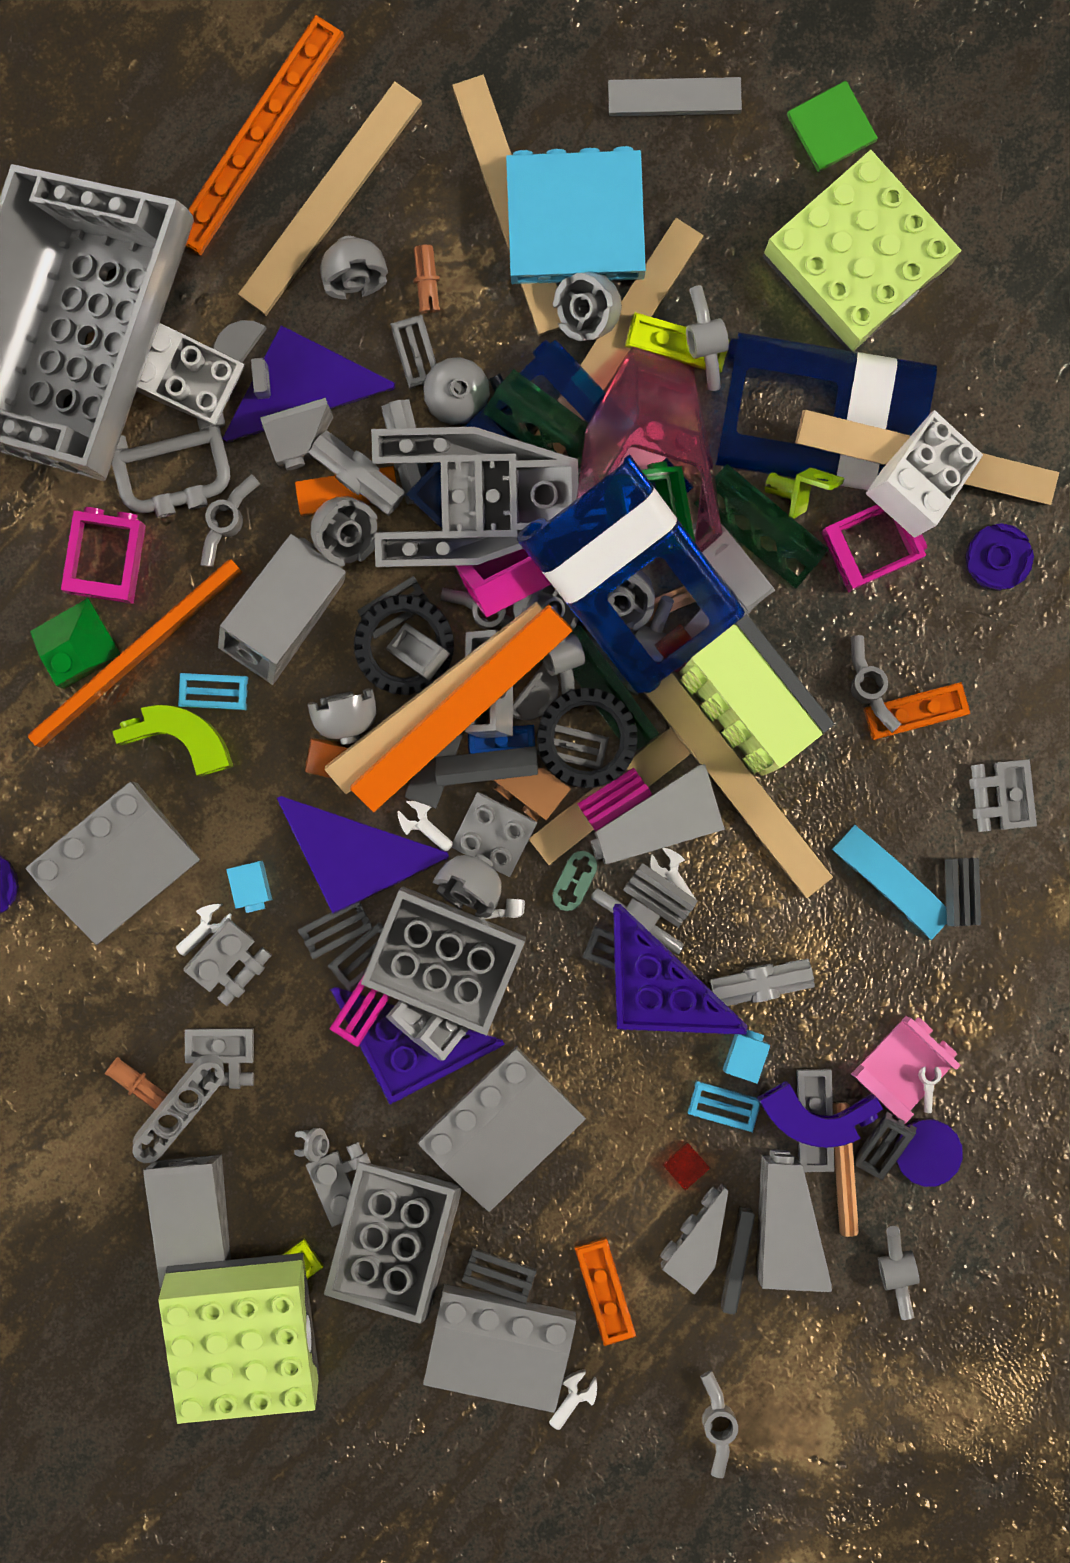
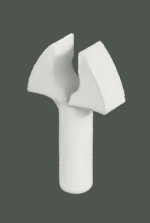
(424, 826)
(672, 875)
(201, 930)
(573, 1398)

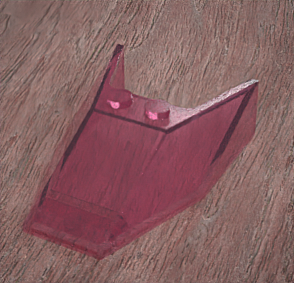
(657, 410)

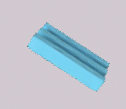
(241, 693)
(696, 1098)

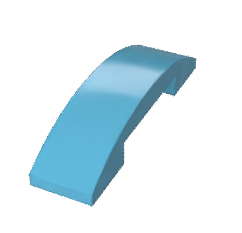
(892, 881)

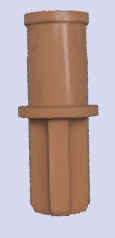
(426, 279)
(136, 1083)

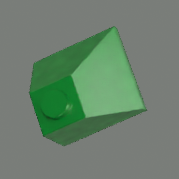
(74, 644)

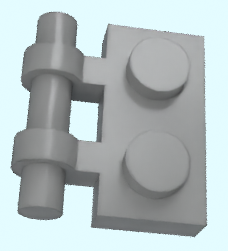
(1014, 795)
(220, 955)
(228, 1044)
(333, 1182)

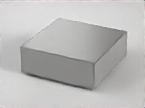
(261, 379)

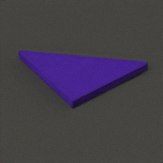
(302, 374)
(354, 858)
(659, 990)
(400, 1062)

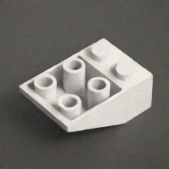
(188, 375)
(925, 475)

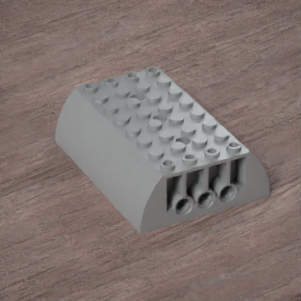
(54, 290)

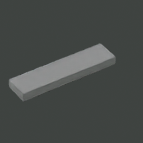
(674, 96)

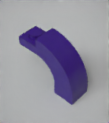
(815, 1129)

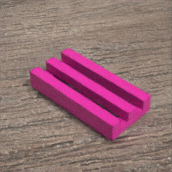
(612, 796)
(346, 1034)

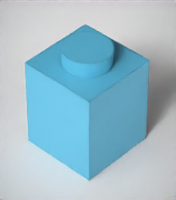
(249, 886)
(747, 1056)

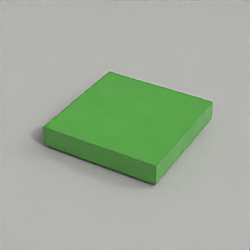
(832, 126)

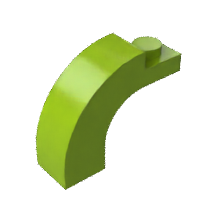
(200, 737)

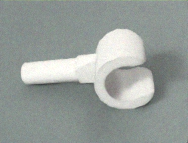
(513, 909)
(929, 1087)

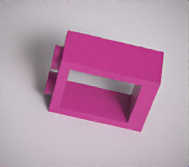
(124, 520)
(843, 557)
(502, 581)

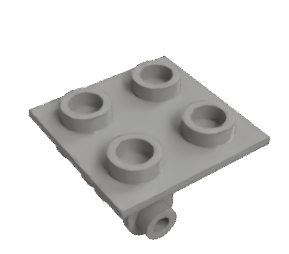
(494, 832)

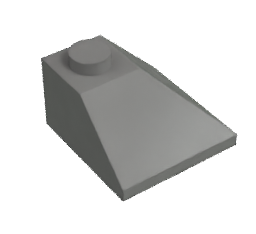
(295, 431)

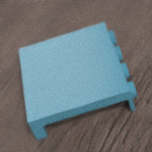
(575, 214)

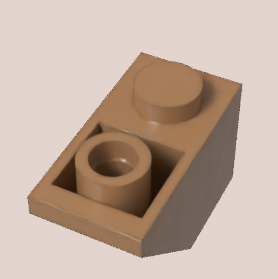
(537, 792)

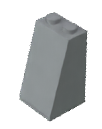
(280, 608)
(666, 818)
(187, 1211)
(788, 1234)

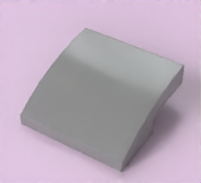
(426, 1029)

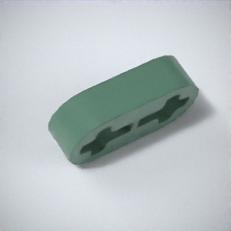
(582, 884)

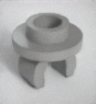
(315, 1144)

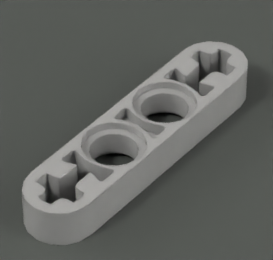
(181, 1111)

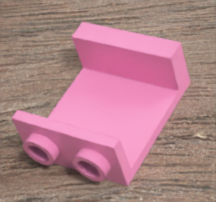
(894, 1066)

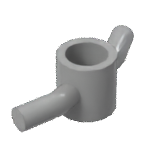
(706, 338)
(235, 526)
(464, 598)
(651, 635)
(564, 658)
(881, 679)
(643, 915)
(898, 1272)
(723, 1438)

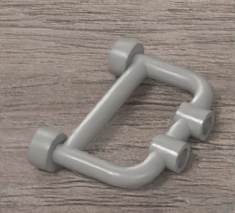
(194, 496)

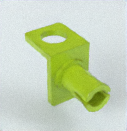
(799, 490)

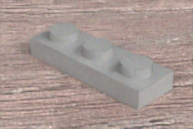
(815, 1095)

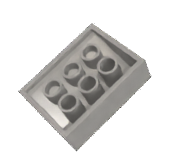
(113, 863)
(443, 960)
(501, 1129)
(393, 1241)
(500, 1348)

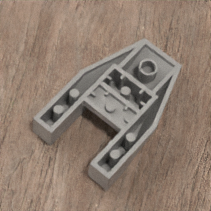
(487, 493)

